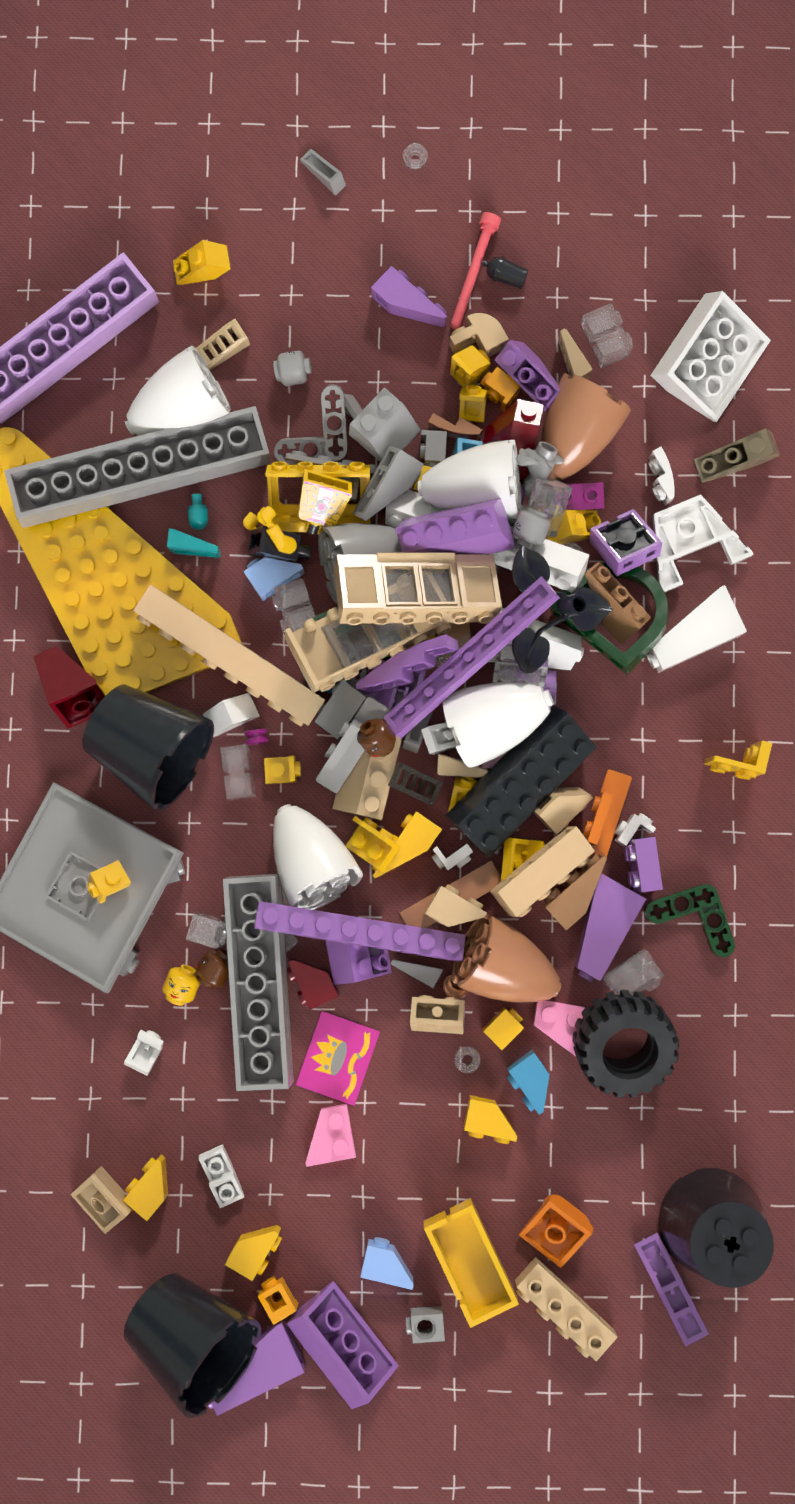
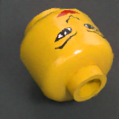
(181, 985)

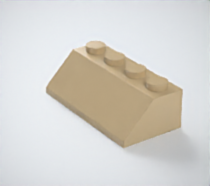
(367, 786)

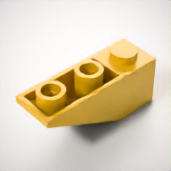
(414, 840)

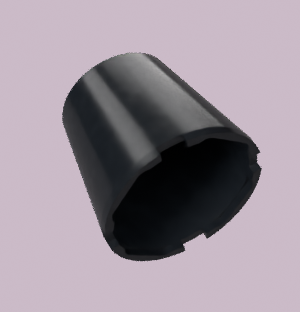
(147, 743)
(703, 1213)
(191, 1342)

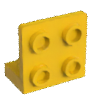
(753, 764)

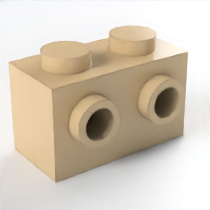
(437, 1014)

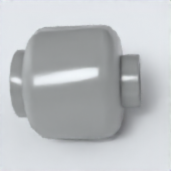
(292, 368)
(531, 527)

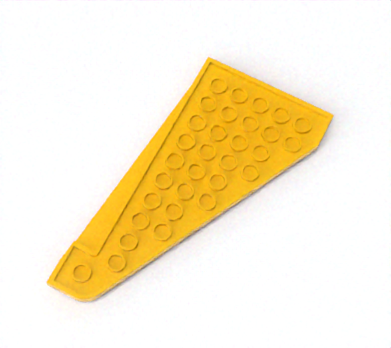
(95, 578)

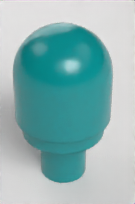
(197, 513)

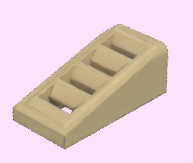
(216, 338)
(573, 357)
(454, 767)

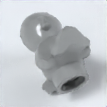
(539, 463)

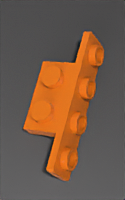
(606, 812)

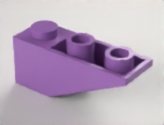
(405, 300)
(528, 372)

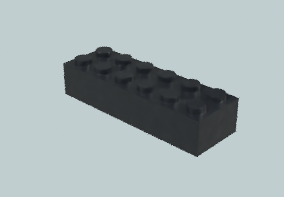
(521, 782)

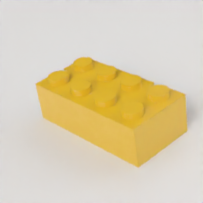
(470, 1263)

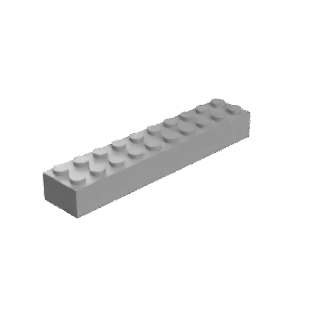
(136, 467)

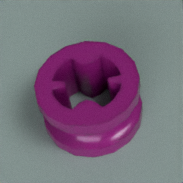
(256, 736)

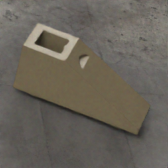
(737, 456)

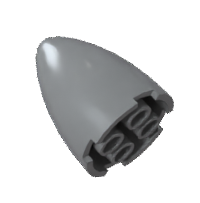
(353, 540)

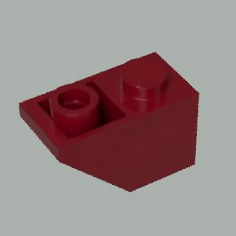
(314, 983)

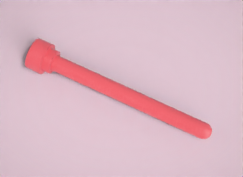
(489, 224)

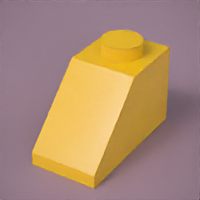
(469, 366)

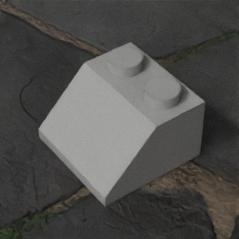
(384, 424)

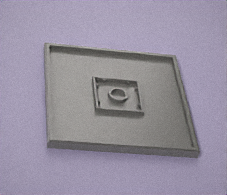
(47, 892)

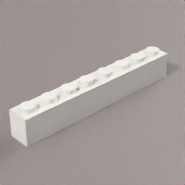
(565, 564)

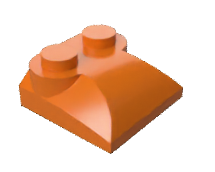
(557, 1229)

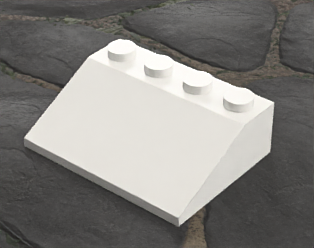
(711, 355)

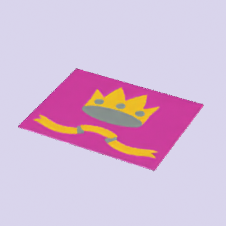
(337, 1058)

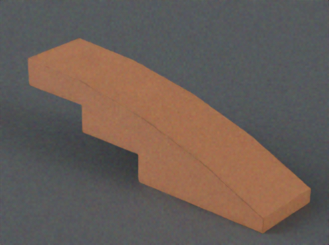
(470, 885)

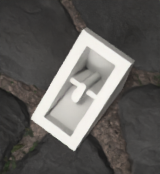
(232, 713)

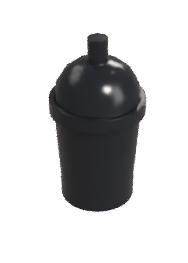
(505, 271)

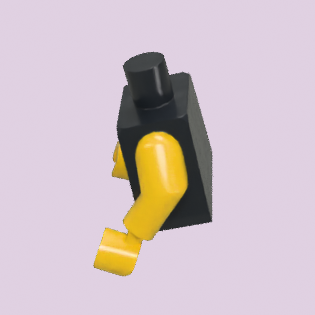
(271, 540)

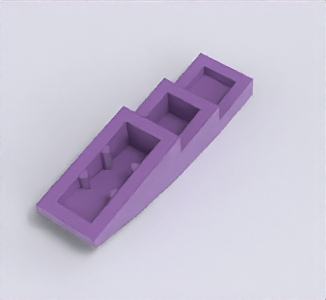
(401, 668)
(671, 1289)

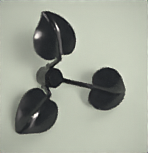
(582, 605)

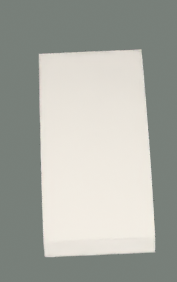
(664, 484)
(221, 1175)

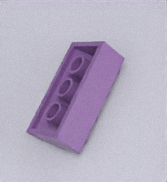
(459, 530)
(342, 1345)

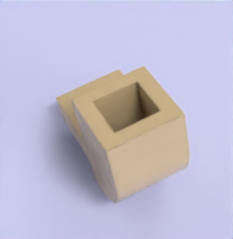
(483, 331)

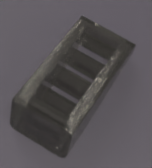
(432, 789)

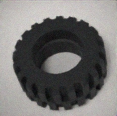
(636, 1072)

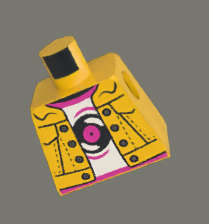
(322, 500)

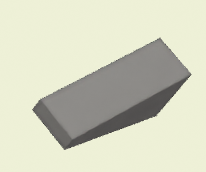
(324, 171)
(415, 736)
(424, 973)

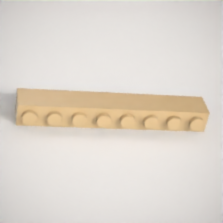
(229, 655)

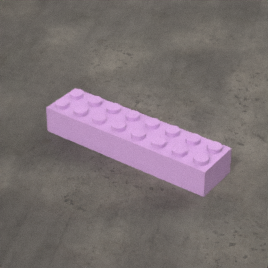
(71, 332)

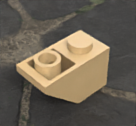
(562, 807)
(451, 909)

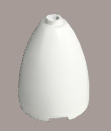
(177, 396)
(475, 477)
(494, 718)
(311, 859)

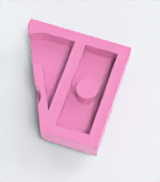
(558, 1021)
(332, 1137)

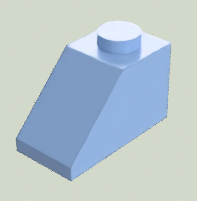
(271, 573)
(385, 1264)

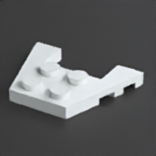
(688, 529)

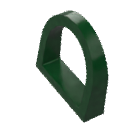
(627, 660)

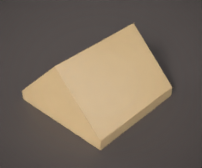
(102, 1200)

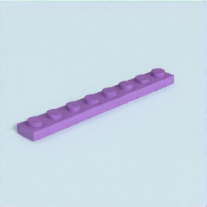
(471, 657)
(359, 931)

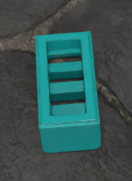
(188, 545)

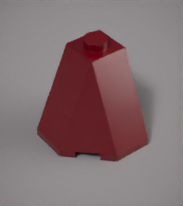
(517, 423)
(67, 687)

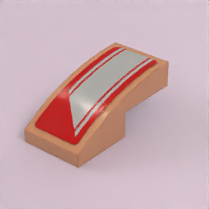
(462, 429)

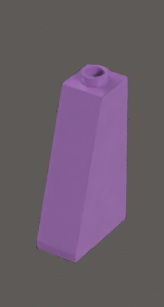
(605, 926)
(272, 1365)

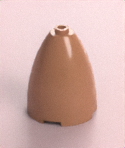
(581, 423)
(504, 964)

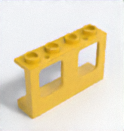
(288, 514)

